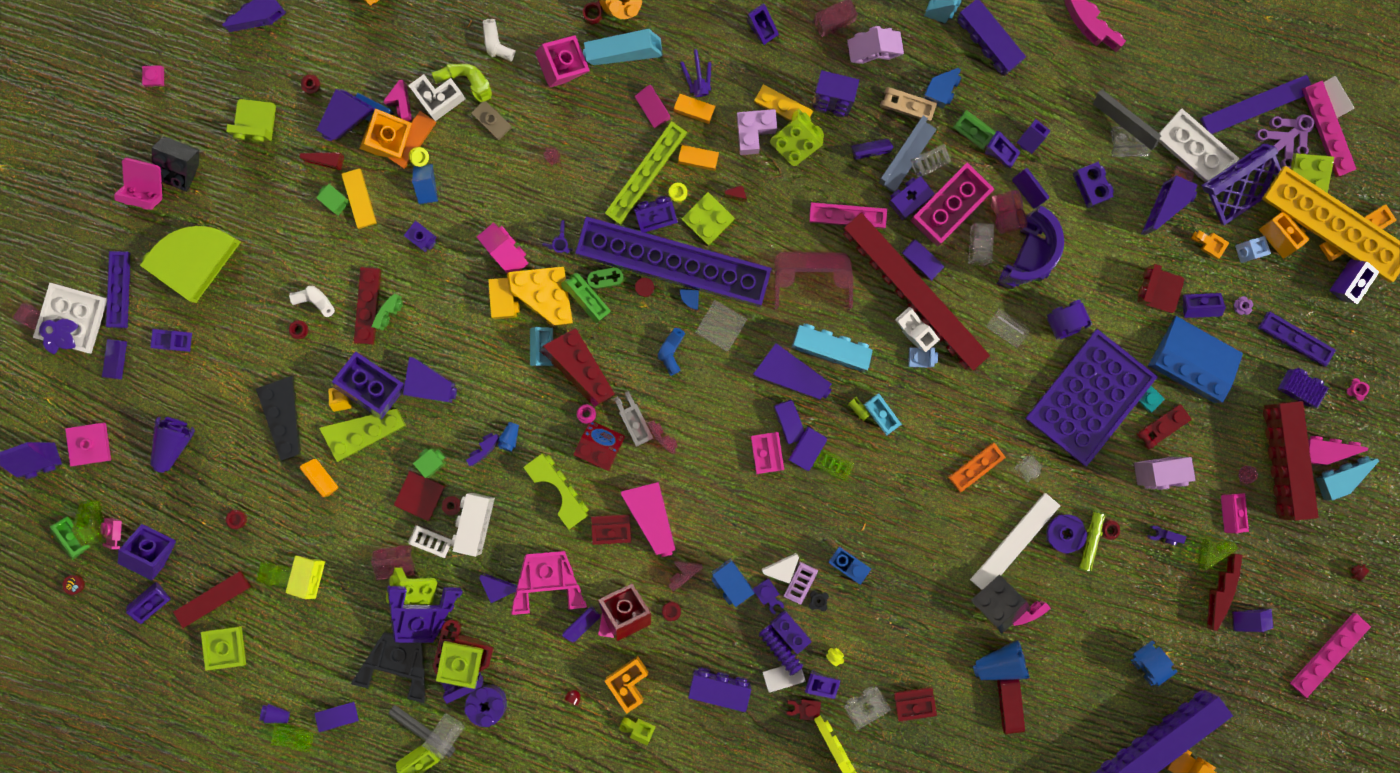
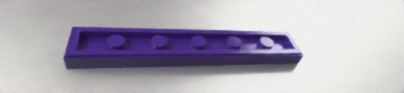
(1255, 105)

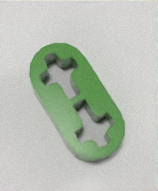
(607, 282)

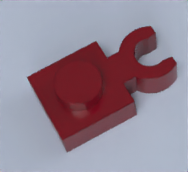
(808, 709)

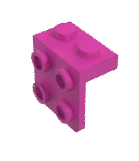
(141, 184)

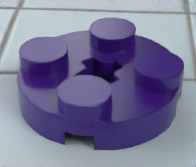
(1076, 529)

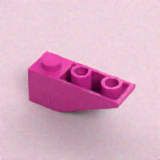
(1333, 450)

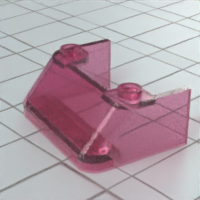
(790, 262)

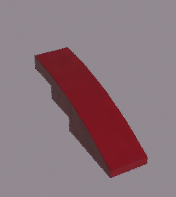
(1222, 597)

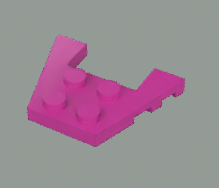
(546, 573)

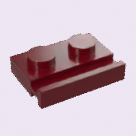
(611, 529)
(915, 704)

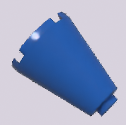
(1003, 664)

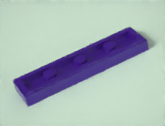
(118, 289)
(1296, 339)

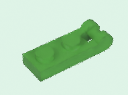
(586, 297)

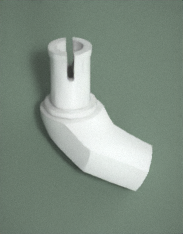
(492, 41)
(314, 296)

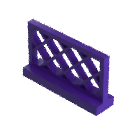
(1241, 171)

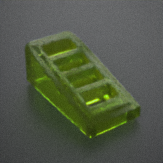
(847, 472)

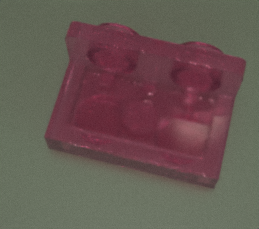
(386, 560)

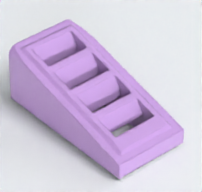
(801, 566)

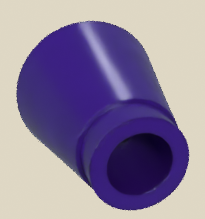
(273, 714)

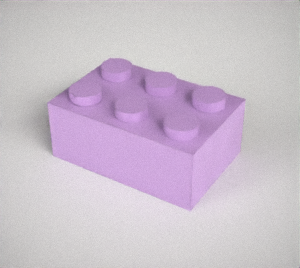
(1164, 472)

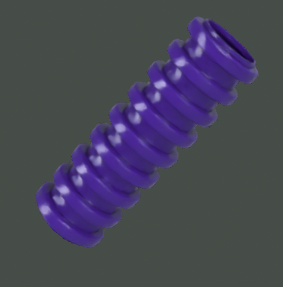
(780, 650)

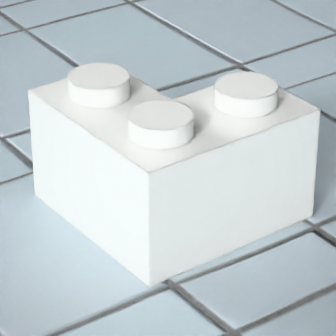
(437, 100)

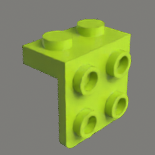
(253, 121)
(798, 138)
(418, 592)

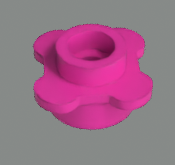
(1363, 389)

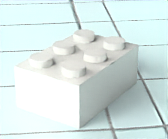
(472, 524)

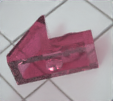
(688, 570)

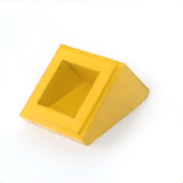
(338, 401)

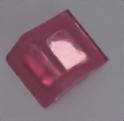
(27, 315)

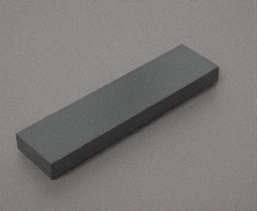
(1127, 119)

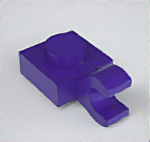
(1171, 537)

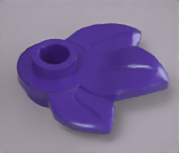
(60, 336)

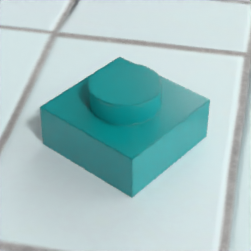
(1151, 399)

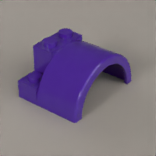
(1037, 254)

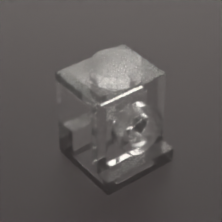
(1028, 468)

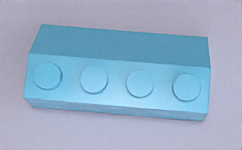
(831, 348)

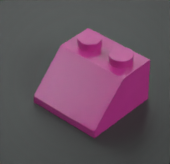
(561, 61)

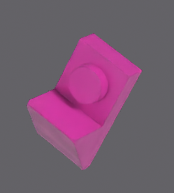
(400, 97)

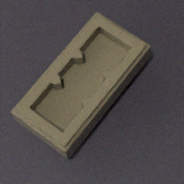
(491, 120)

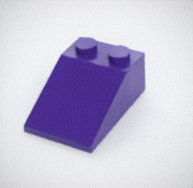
(1172, 198)
(30, 459)

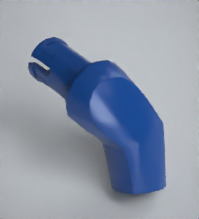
(668, 349)

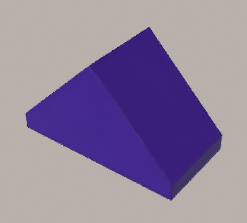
(762, 24)
(496, 588)
(1252, 620)

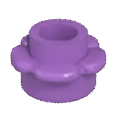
(1238, 305)

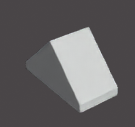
(782, 569)

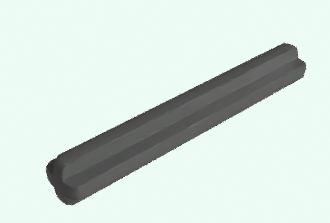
(413, 725)

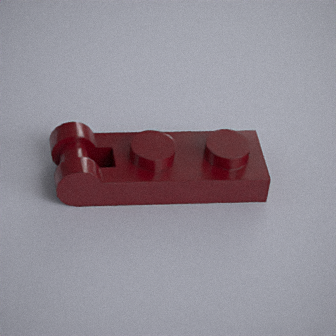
(1164, 426)

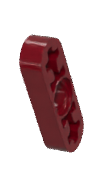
(445, 632)

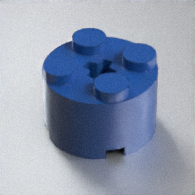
(1154, 664)

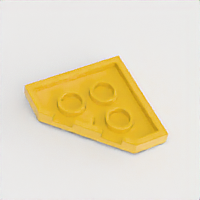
(542, 293)

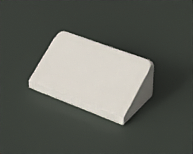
(1338, 97)
(779, 678)

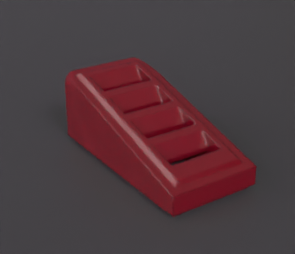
(329, 160)

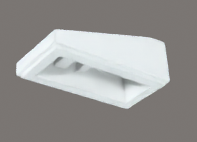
(412, 541)

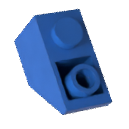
(941, 86)
(849, 565)

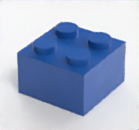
(732, 582)

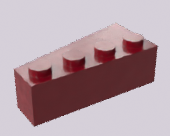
(579, 367)

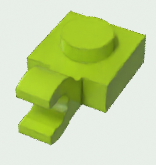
(640, 731)

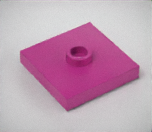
(88, 444)

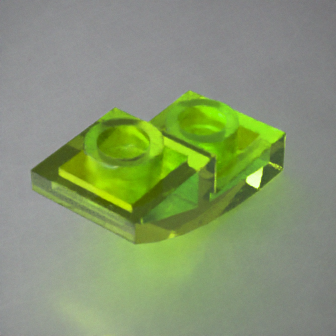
(292, 737)

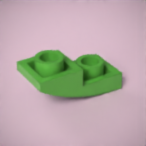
(392, 305)

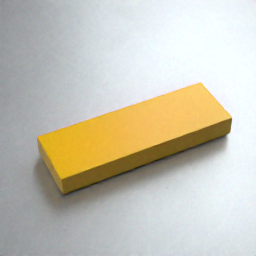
(359, 198)

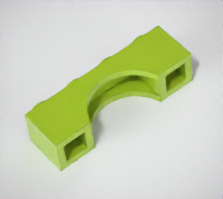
(543, 470)

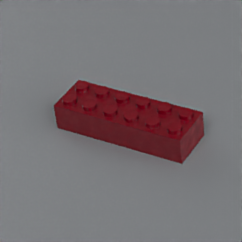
(1290, 461)

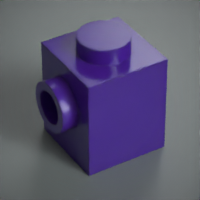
(1033, 136)
(420, 236)

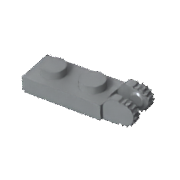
(634, 421)

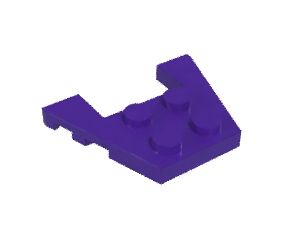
(418, 622)

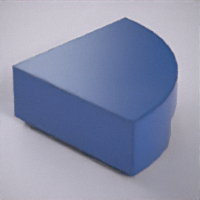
(690, 298)

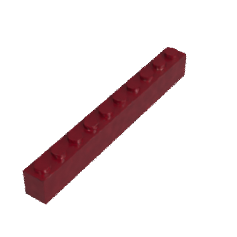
(915, 292)

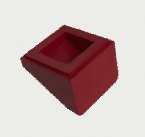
(736, 193)

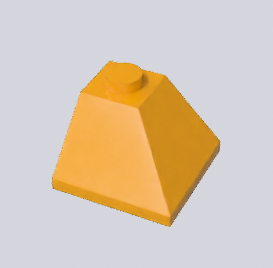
(385, 135)

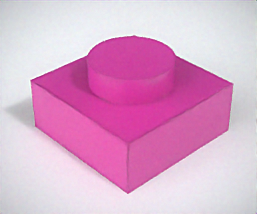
(152, 76)

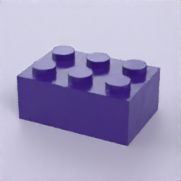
(834, 93)
(368, 385)
(719, 689)

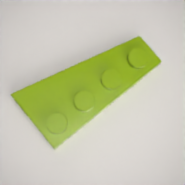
(356, 434)

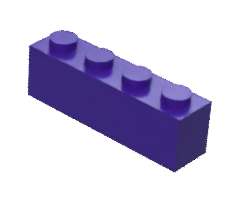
(991, 37)

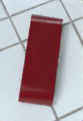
(1011, 706)

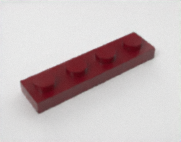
(367, 305)

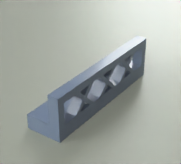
(912, 148)

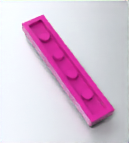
(1329, 128)
(1330, 655)

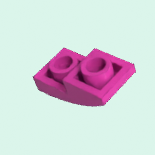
(1036, 610)

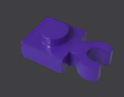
(766, 593)

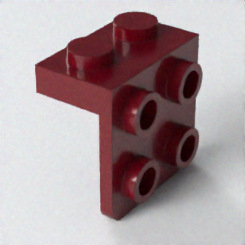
(1160, 289)

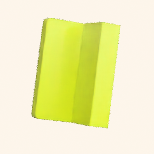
(305, 577)

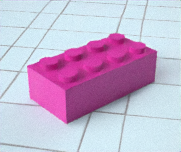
(952, 204)

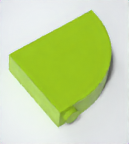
(190, 259)

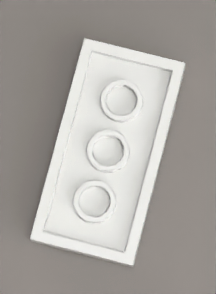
(1196, 146)

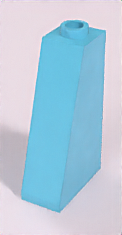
(623, 47)

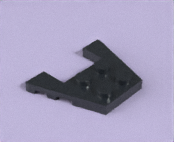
(397, 659)

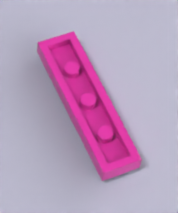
(844, 214)

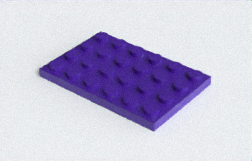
(1091, 397)

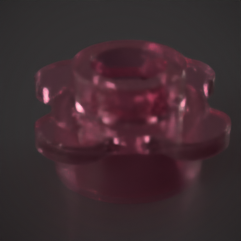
(552, 155)

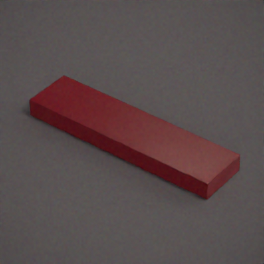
(212, 599)

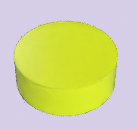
(418, 156)
(677, 192)

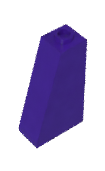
(789, 372)

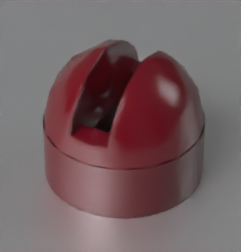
(573, 697)

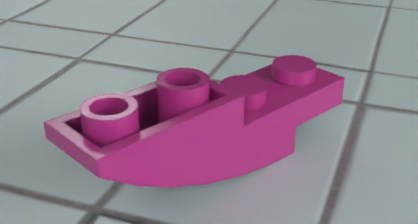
(1095, 30)

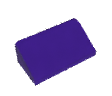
(871, 148)
(1030, 188)
(1203, 305)
(114, 359)
(808, 449)
(147, 603)
(581, 625)

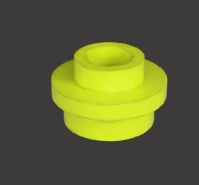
(835, 656)

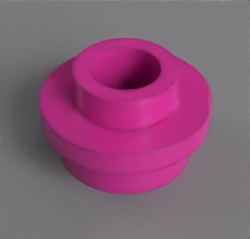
(586, 408)

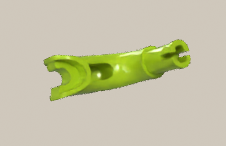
(479, 84)

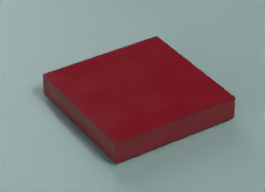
(419, 495)

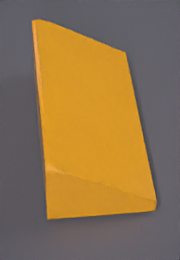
(694, 108)
(698, 158)
(319, 478)

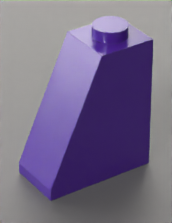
(343, 115)
(427, 383)

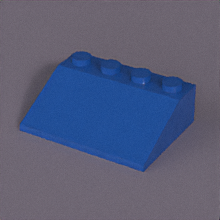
(1197, 360)

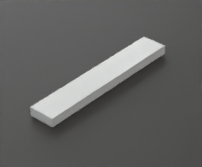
(1016, 541)

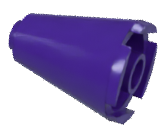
(168, 442)

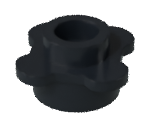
(823, 601)

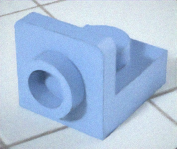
(1253, 249)
(922, 359)

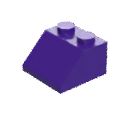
(145, 552)

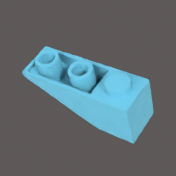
(942, 9)
(1343, 481)

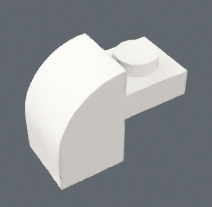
(916, 331)

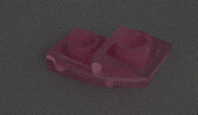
(667, 442)

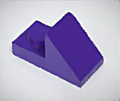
(1002, 149)
(822, 685)

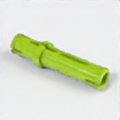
(1091, 544)

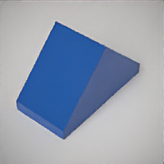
(424, 184)

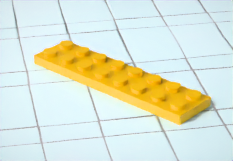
(1335, 222)

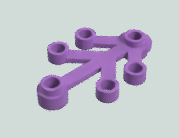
(1287, 138)

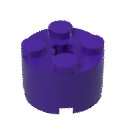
(1068, 320)
(475, 705)

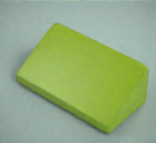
(417, 761)

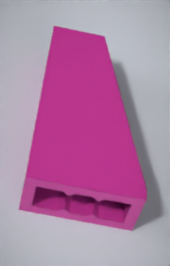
(650, 513)

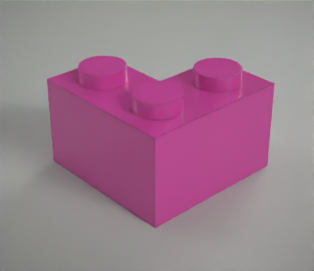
(502, 248)

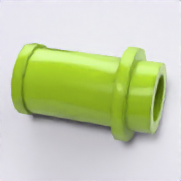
(859, 408)

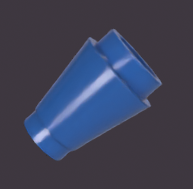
(508, 438)

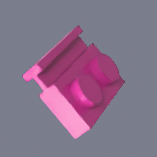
(767, 452)
(112, 532)

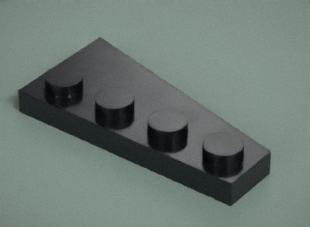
(281, 415)

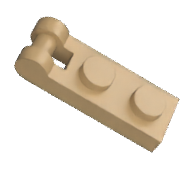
(908, 104)

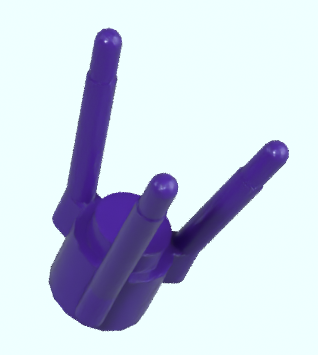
(700, 87)
(559, 243)

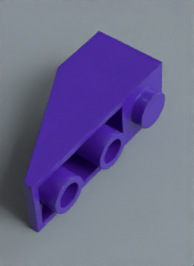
(254, 14)

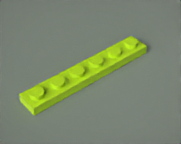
(646, 173)

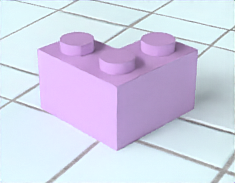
(875, 44)
(751, 125)

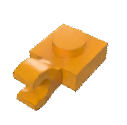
(1212, 244)

